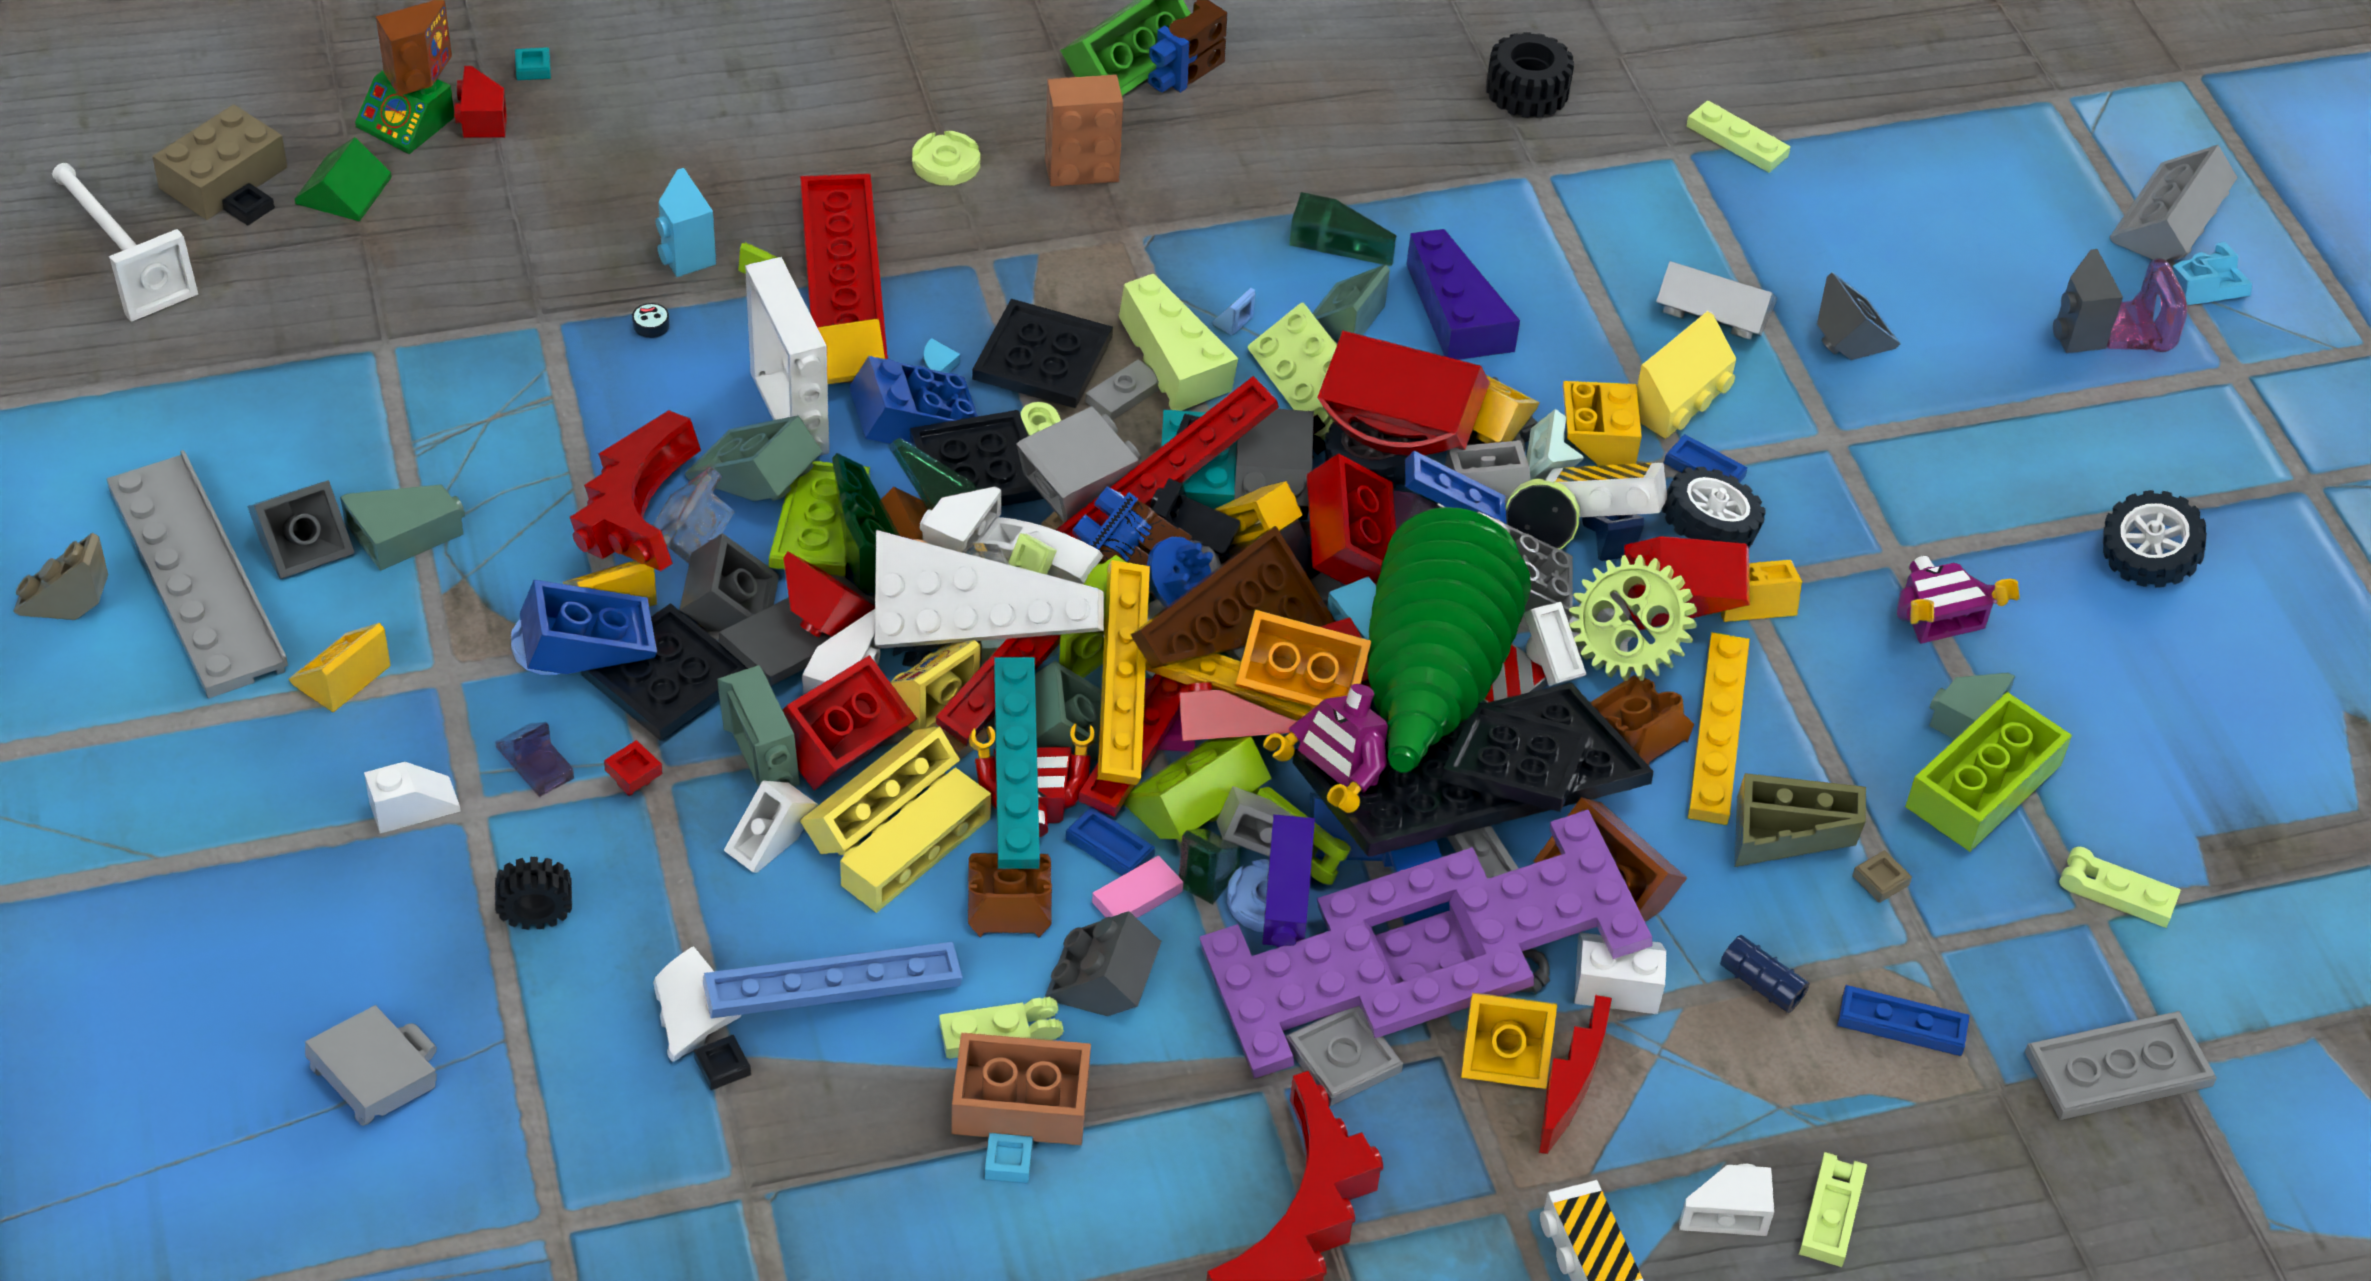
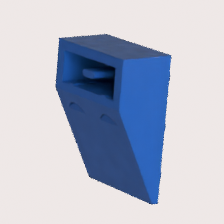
(902, 396)

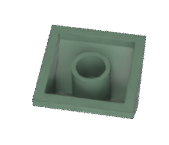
(1354, 303)

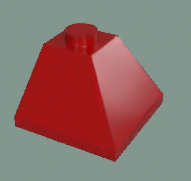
(821, 599)

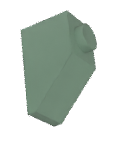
(1966, 701)

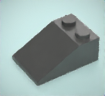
(1275, 453)

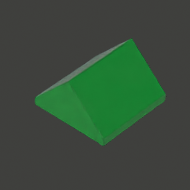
(345, 182)

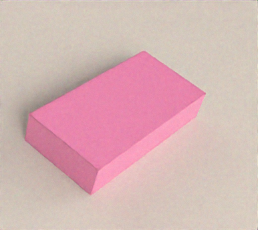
(1139, 890)

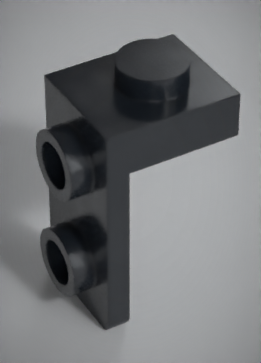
(1196, 519)

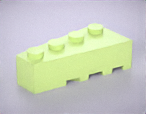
(1176, 344)

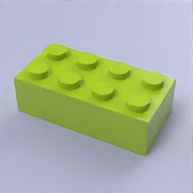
(1988, 771)

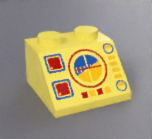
(937, 680)

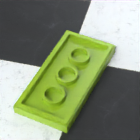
(812, 522)

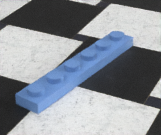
(831, 979)

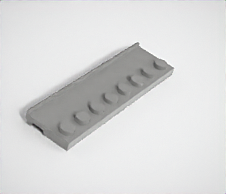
(197, 575)

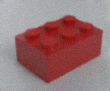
(1349, 519)

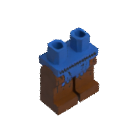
(1188, 46)
(1128, 531)

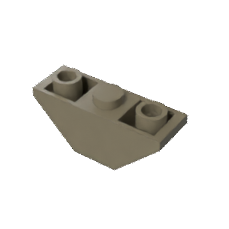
(65, 585)

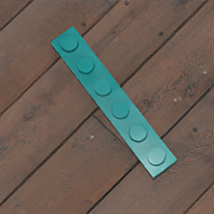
(1016, 763)

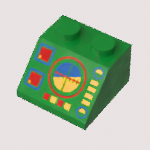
(408, 118)

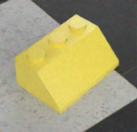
(1685, 376)

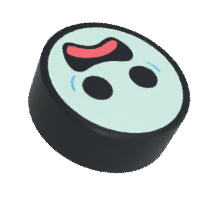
(650, 320)

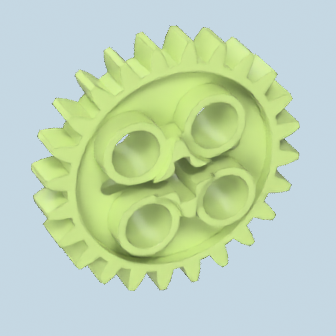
(1605, 638)

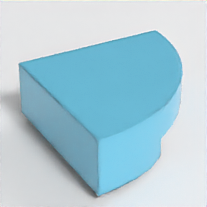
(940, 357)

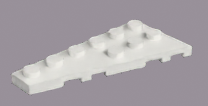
(956, 597)

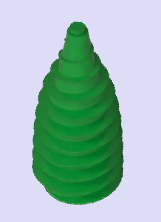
(1441, 625)

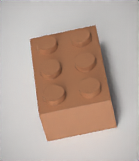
(1083, 130)
(1021, 1088)

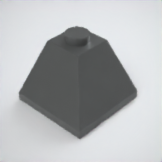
(1852, 322)
(301, 529)

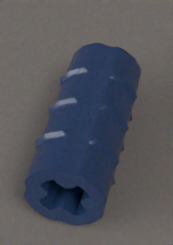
(1764, 973)

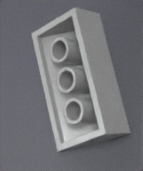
(2176, 205)

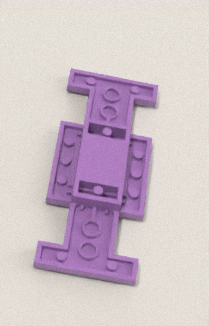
(1430, 963)

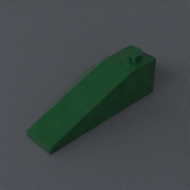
(860, 516)

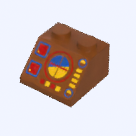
(414, 45)

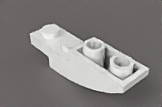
(1073, 557)

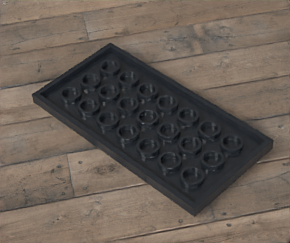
(1421, 808)

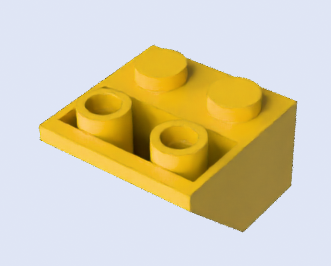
(1603, 420)

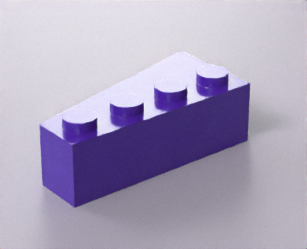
(1458, 299)

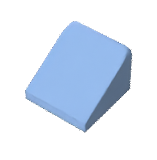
(1237, 313)

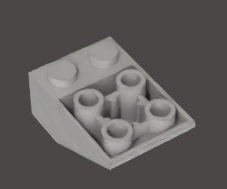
(1548, 568)

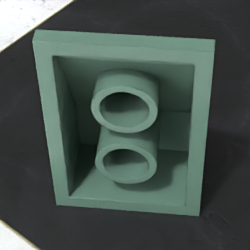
(760, 458)

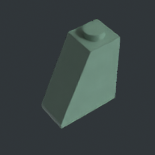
(402, 521)

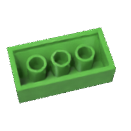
(1123, 42)

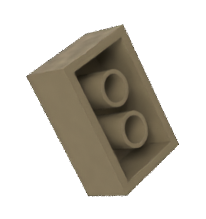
(219, 160)

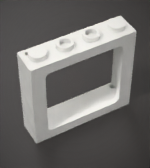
(786, 349)

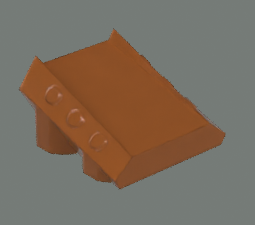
(1644, 717)
(1008, 897)

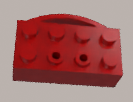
(1402, 395)

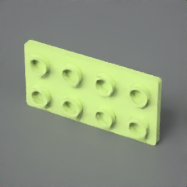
(1296, 360)

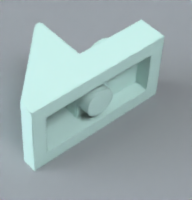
(1548, 447)

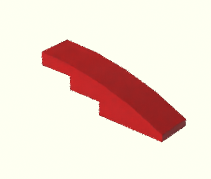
(1571, 1077)

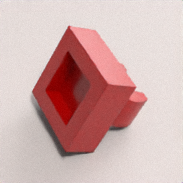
(633, 767)

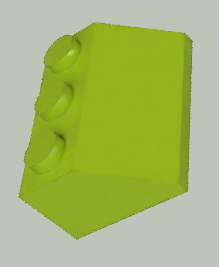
(1197, 786)

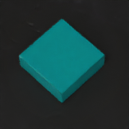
(532, 63)

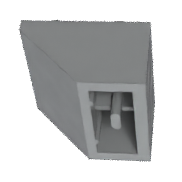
(1495, 465)

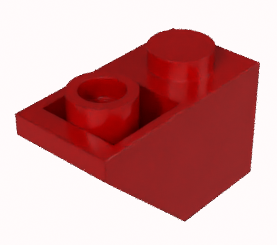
(481, 106)

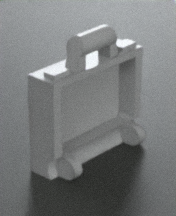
(373, 1063)

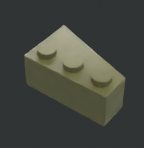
(1795, 817)

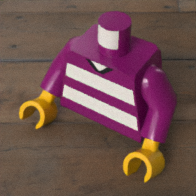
(1948, 600)
(1341, 740)

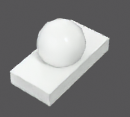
(1553, 644)

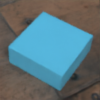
(1008, 1158)

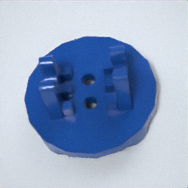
(1188, 563)

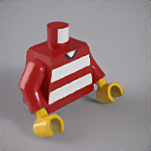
(1059, 775)

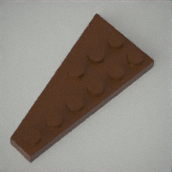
(1221, 606)

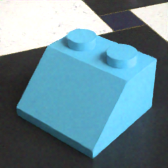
(685, 227)

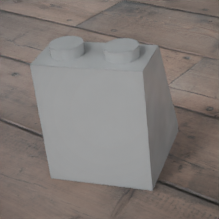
(1076, 460)

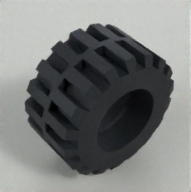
(1529, 74)

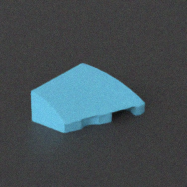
(2212, 276)

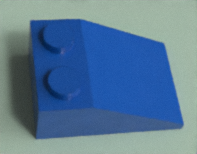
(584, 628)

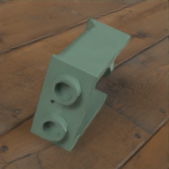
(758, 726)

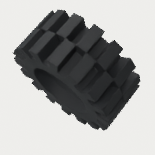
(533, 893)

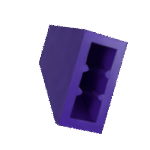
(1288, 880)

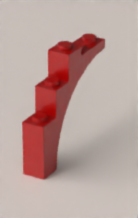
(622, 492)
(1321, 1212)

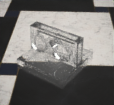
(693, 515)

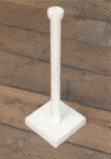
(146, 274)

